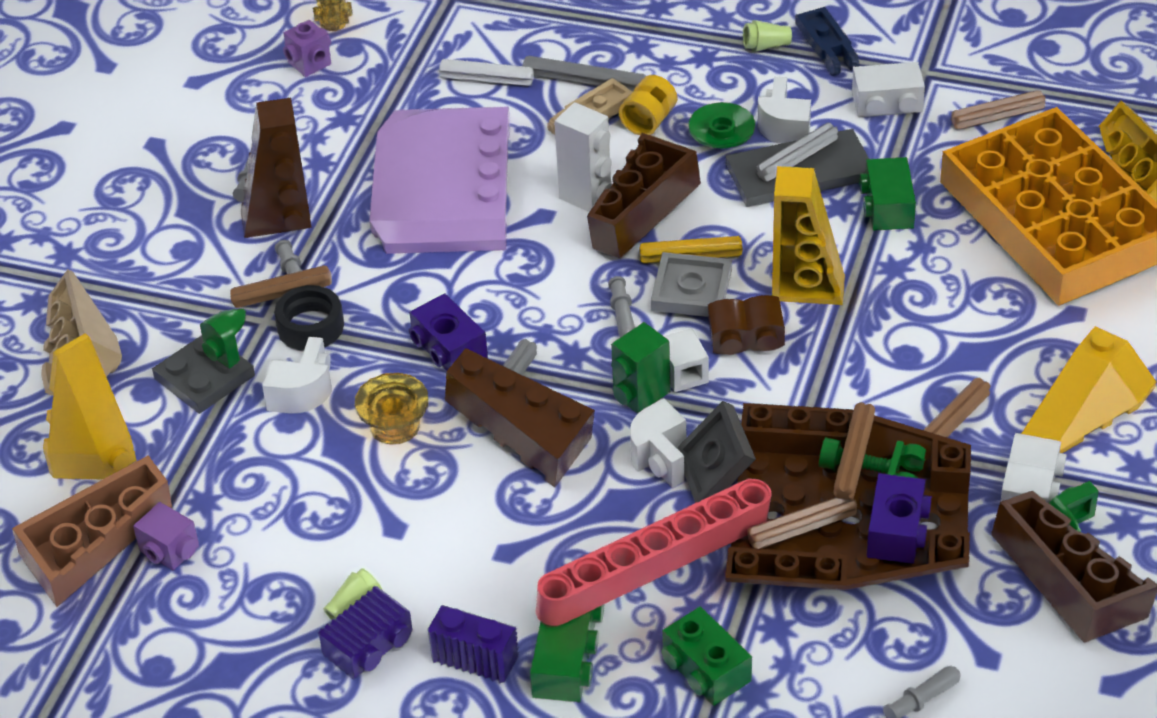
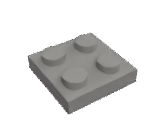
(690, 283)

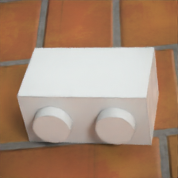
(888, 89)

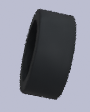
(308, 299)

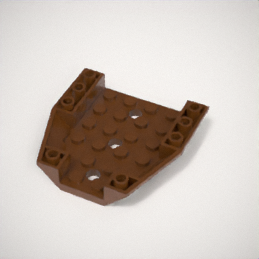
(835, 556)

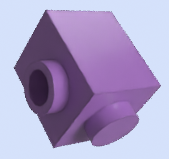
(166, 536)

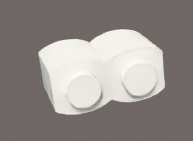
(1033, 467)

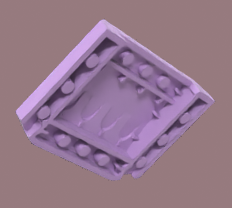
(441, 180)

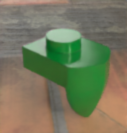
(219, 336)
(1077, 503)

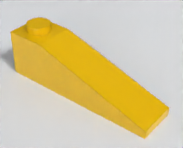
(1092, 390)
(85, 421)

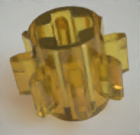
(332, 14)

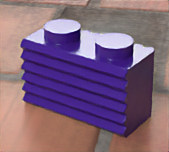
(365, 632)
(473, 643)

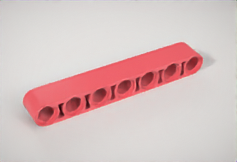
(651, 552)

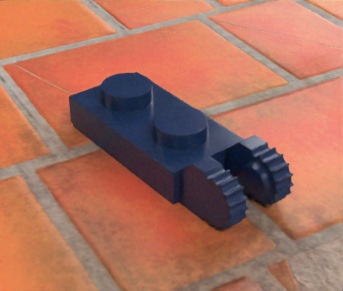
(827, 39)

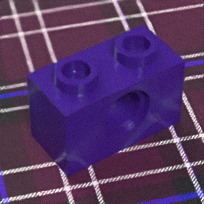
(445, 331)
(897, 517)

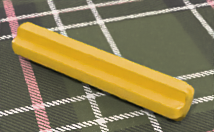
(709, 247)

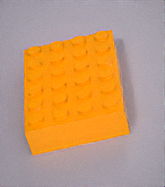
(1055, 204)

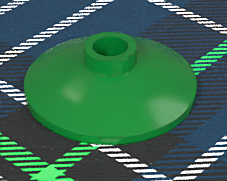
(721, 125)

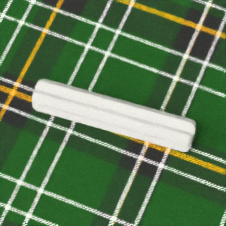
(486, 72)

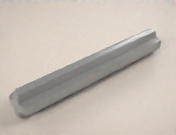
(580, 72)

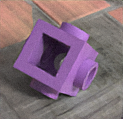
(307, 48)

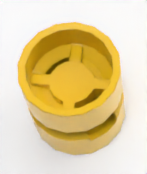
(648, 105)

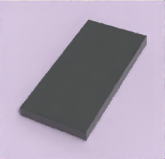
(834, 167)

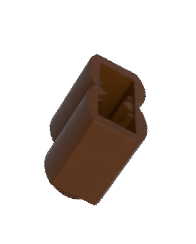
(746, 324)

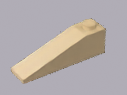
(70, 316)

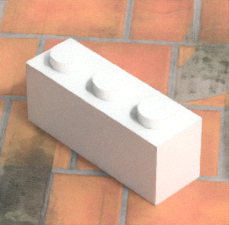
(582, 155)

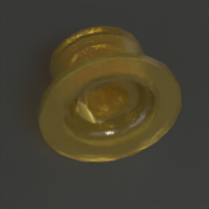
(392, 406)

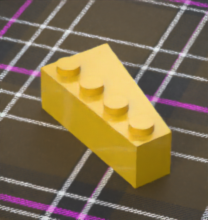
(803, 243)

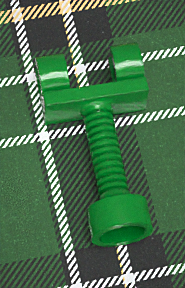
(908, 456)

